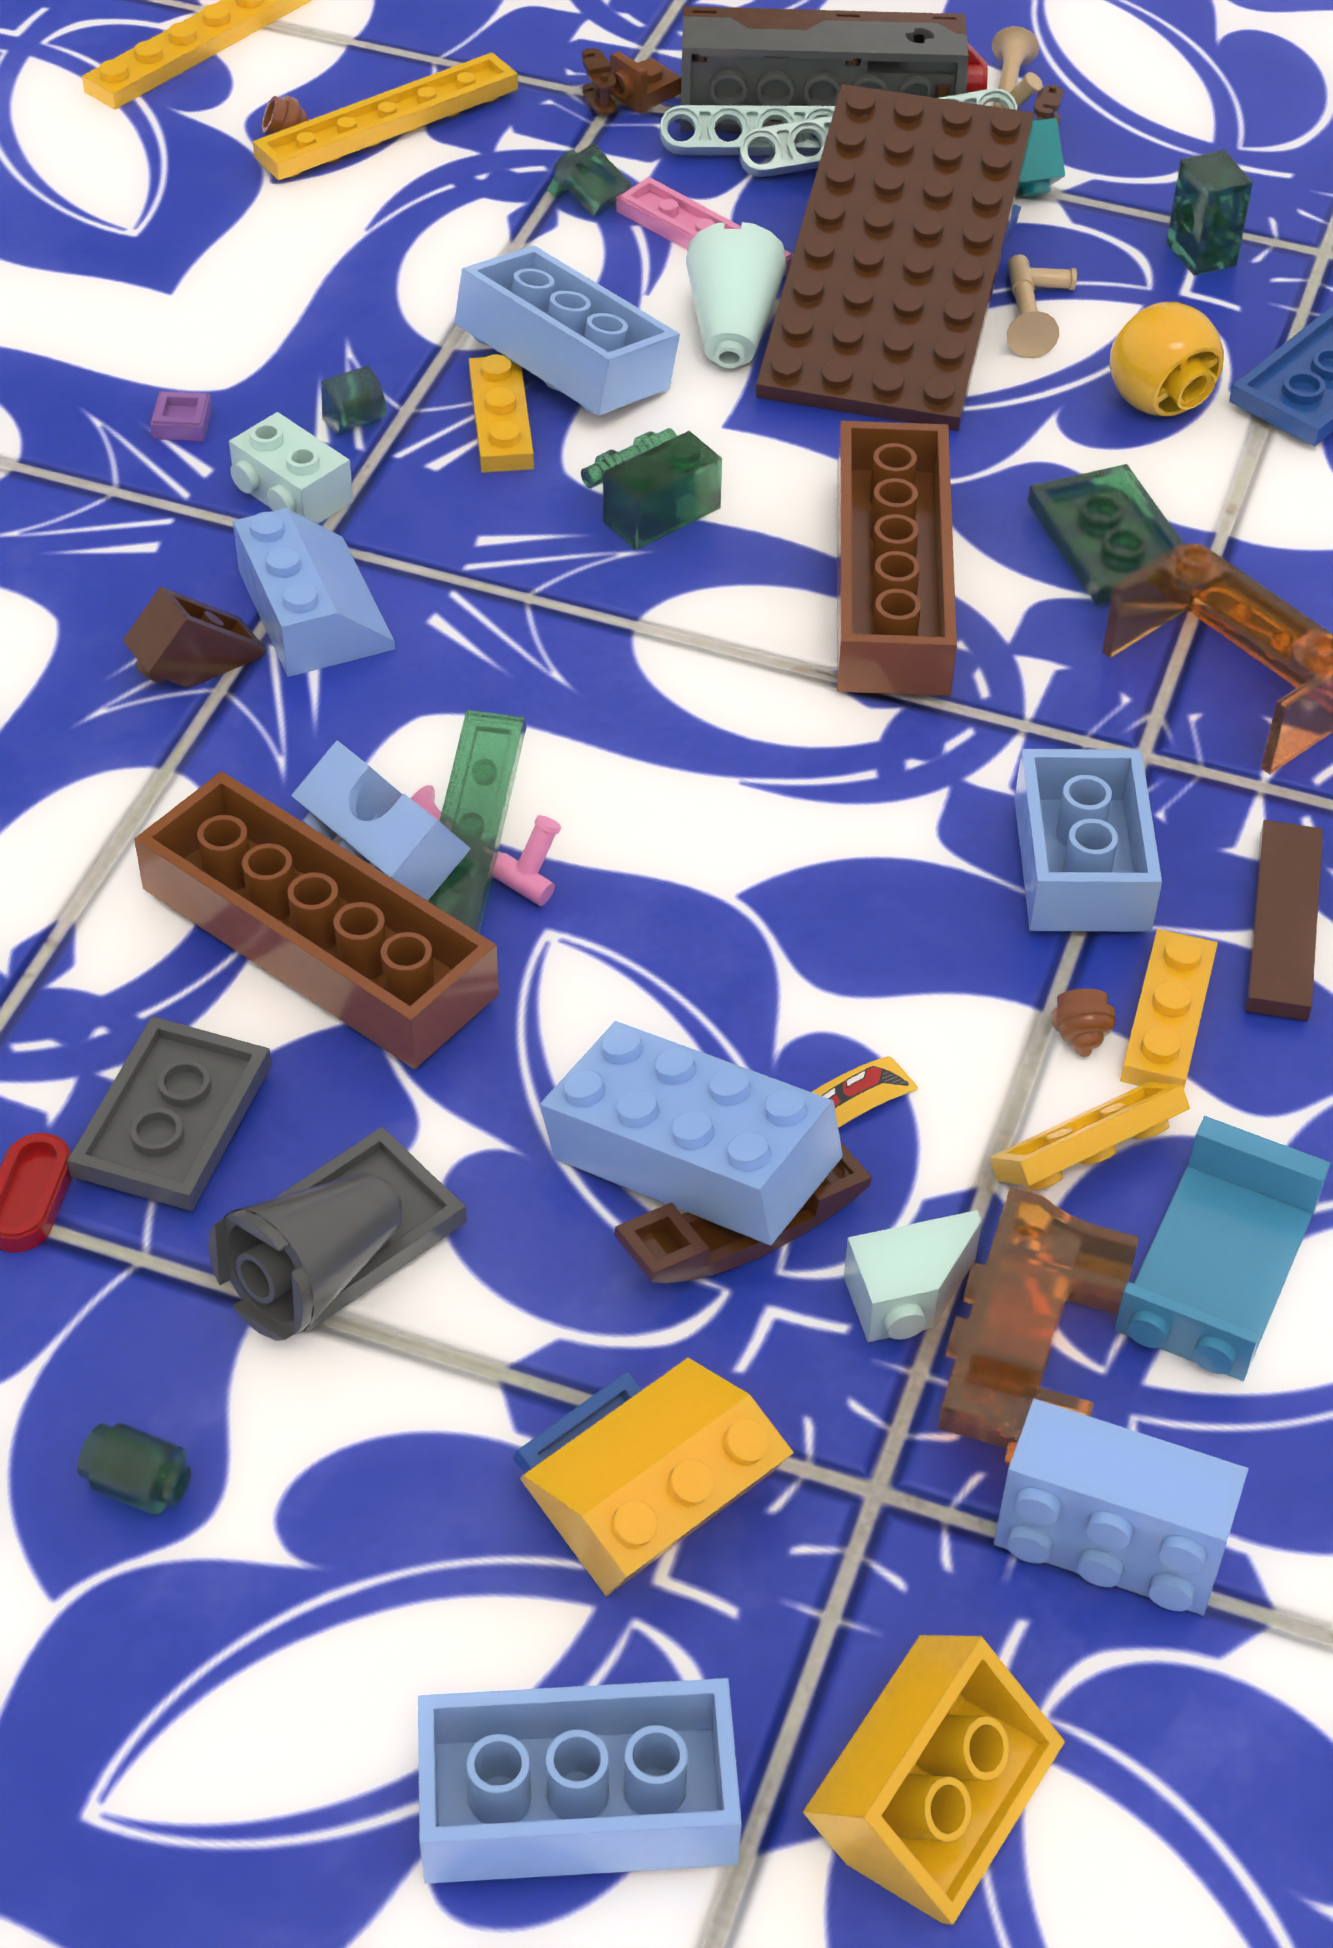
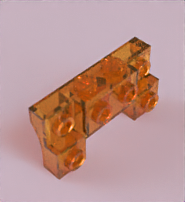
(1017, 1303)

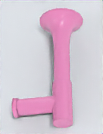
(518, 875)

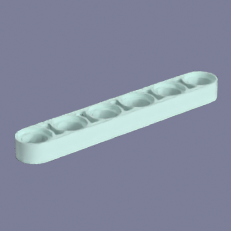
(706, 117)
(782, 137)

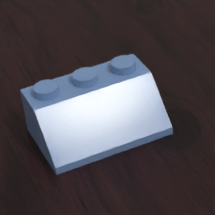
(308, 592)

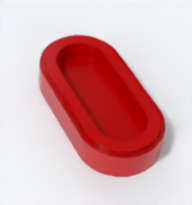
(32, 1190)

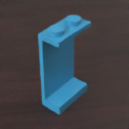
(1223, 1249)

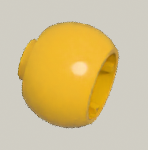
(1166, 359)

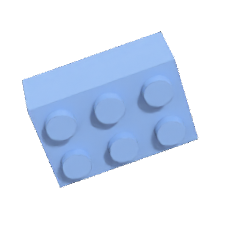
(1087, 840)
(1118, 1507)

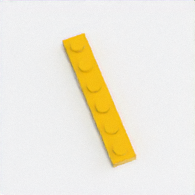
(181, 48)
(384, 116)

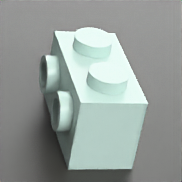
(290, 469)

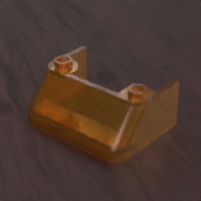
(1248, 616)

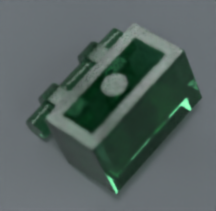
(656, 485)

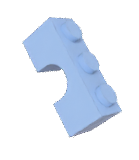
(378, 822)

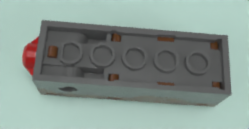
(808, 54)

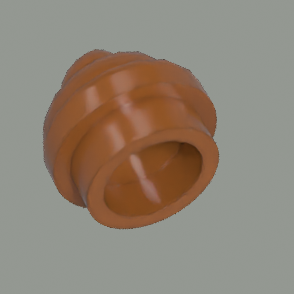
(282, 114)
(1083, 1019)

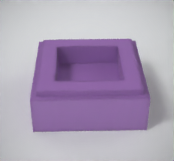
(181, 416)

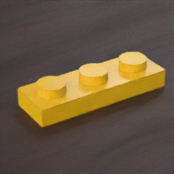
(500, 414)
(1169, 1009)
(1090, 1135)

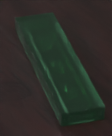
(478, 808)

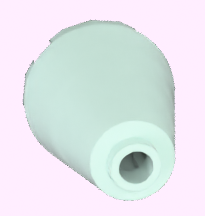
(734, 288)

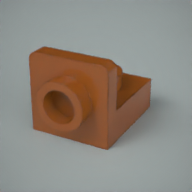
(642, 83)

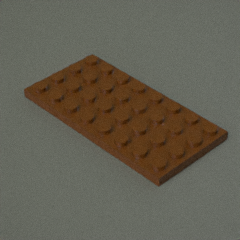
(896, 257)

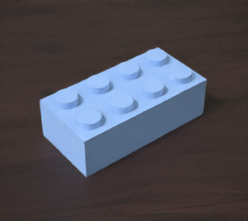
(566, 329)
(693, 1131)
(577, 1780)

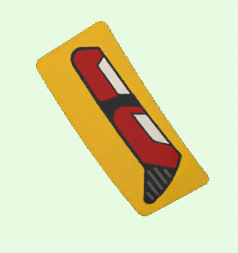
(866, 1088)

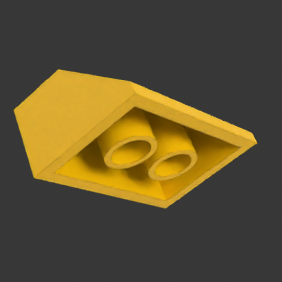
(655, 1471)
(936, 1774)

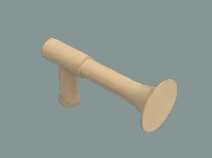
(1016, 48)
(1034, 331)

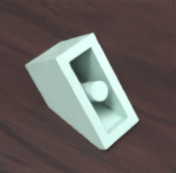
(909, 1273)

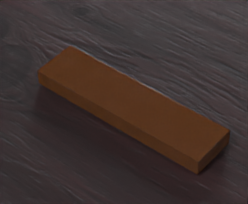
(1285, 921)

